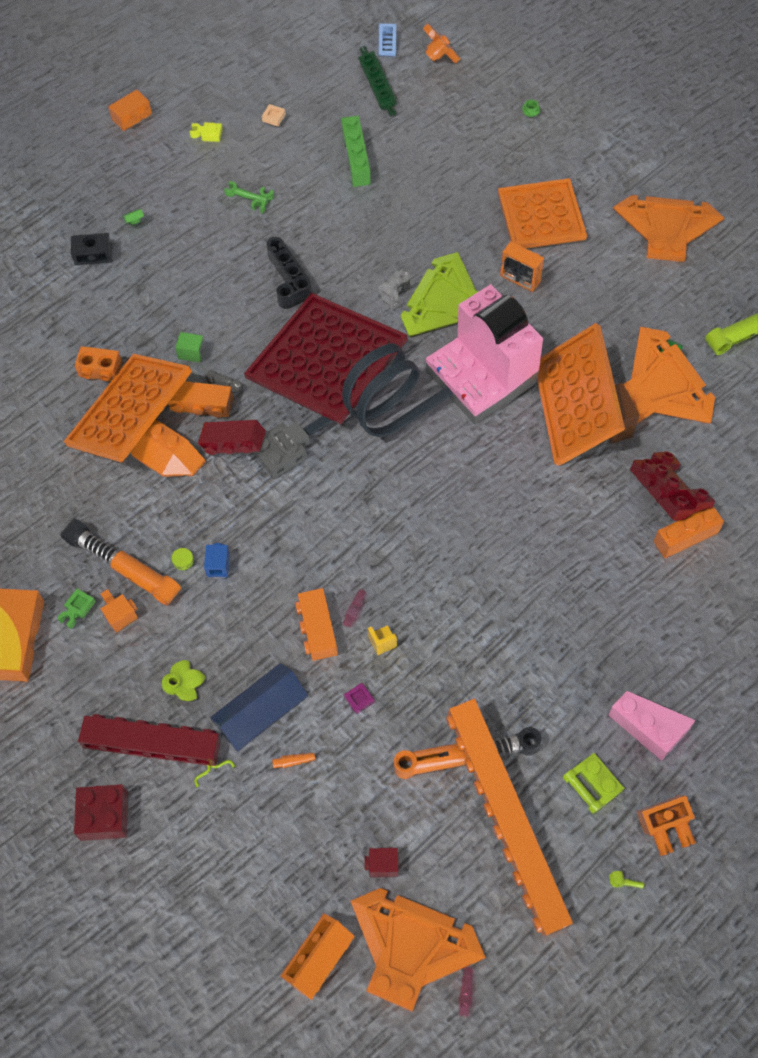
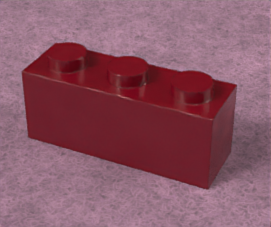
(232, 437)

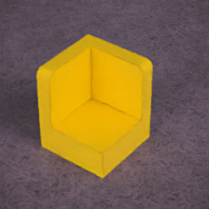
(382, 639)

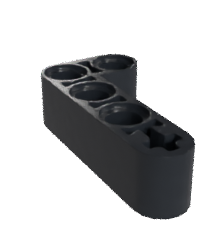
(297, 284)

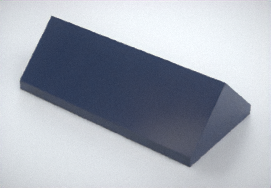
(259, 706)

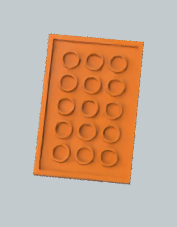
(579, 395)
(127, 407)

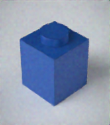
(217, 560)

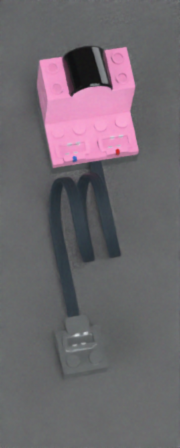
(479, 371)

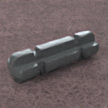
(223, 380)

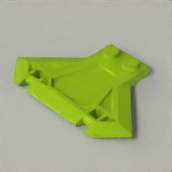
(438, 296)

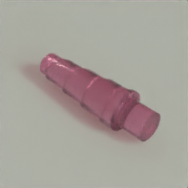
(353, 609)
(465, 997)

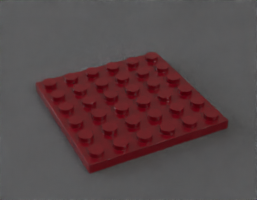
(316, 353)

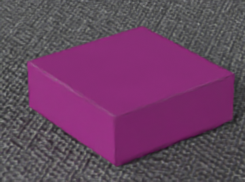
(359, 698)

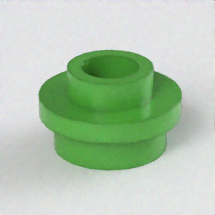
(531, 108)

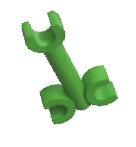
(258, 200)

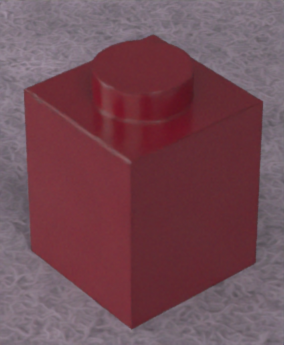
(382, 862)

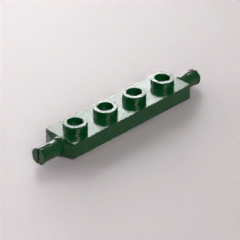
(377, 81)

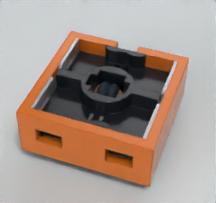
(521, 266)

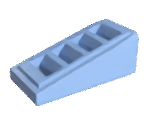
(387, 29)

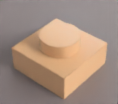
(273, 115)

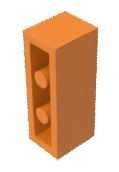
(202, 399)
(688, 531)
(316, 624)
(317, 956)

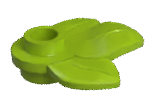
(186, 680)

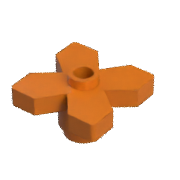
(439, 45)

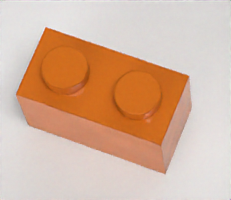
(130, 110)

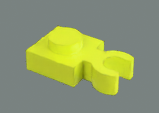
(208, 132)

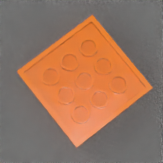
(542, 213)

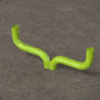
(209, 768)

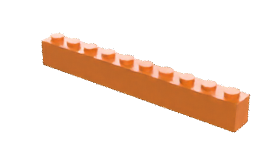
(509, 818)

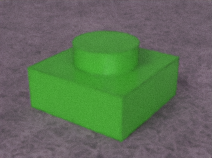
(133, 217)

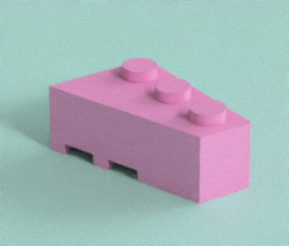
(650, 723)

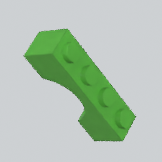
(356, 151)

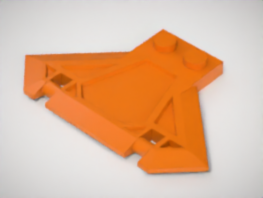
(668, 223)
(666, 381)
(411, 946)

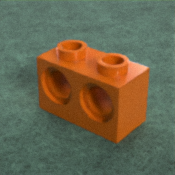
(95, 362)

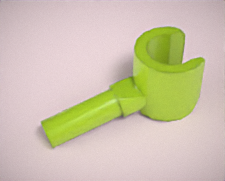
(617, 880)

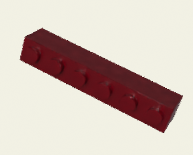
(149, 740)

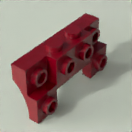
(667, 488)

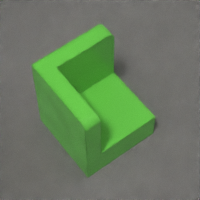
(189, 347)

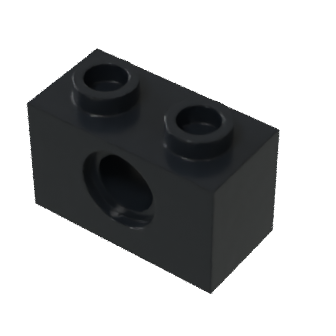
(91, 249)

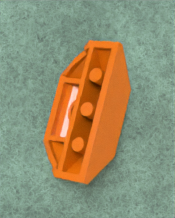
(167, 452)

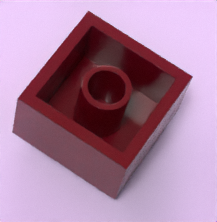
(101, 812)

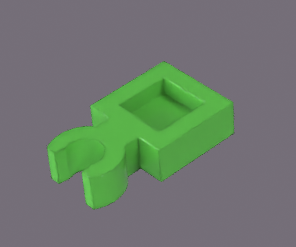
(76, 605)

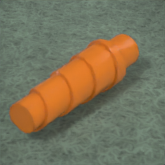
(291, 760)

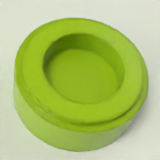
(182, 559)

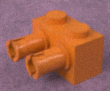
(664, 815)

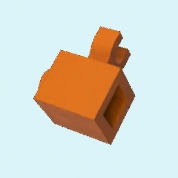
(118, 611)

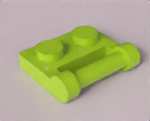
(598, 778)

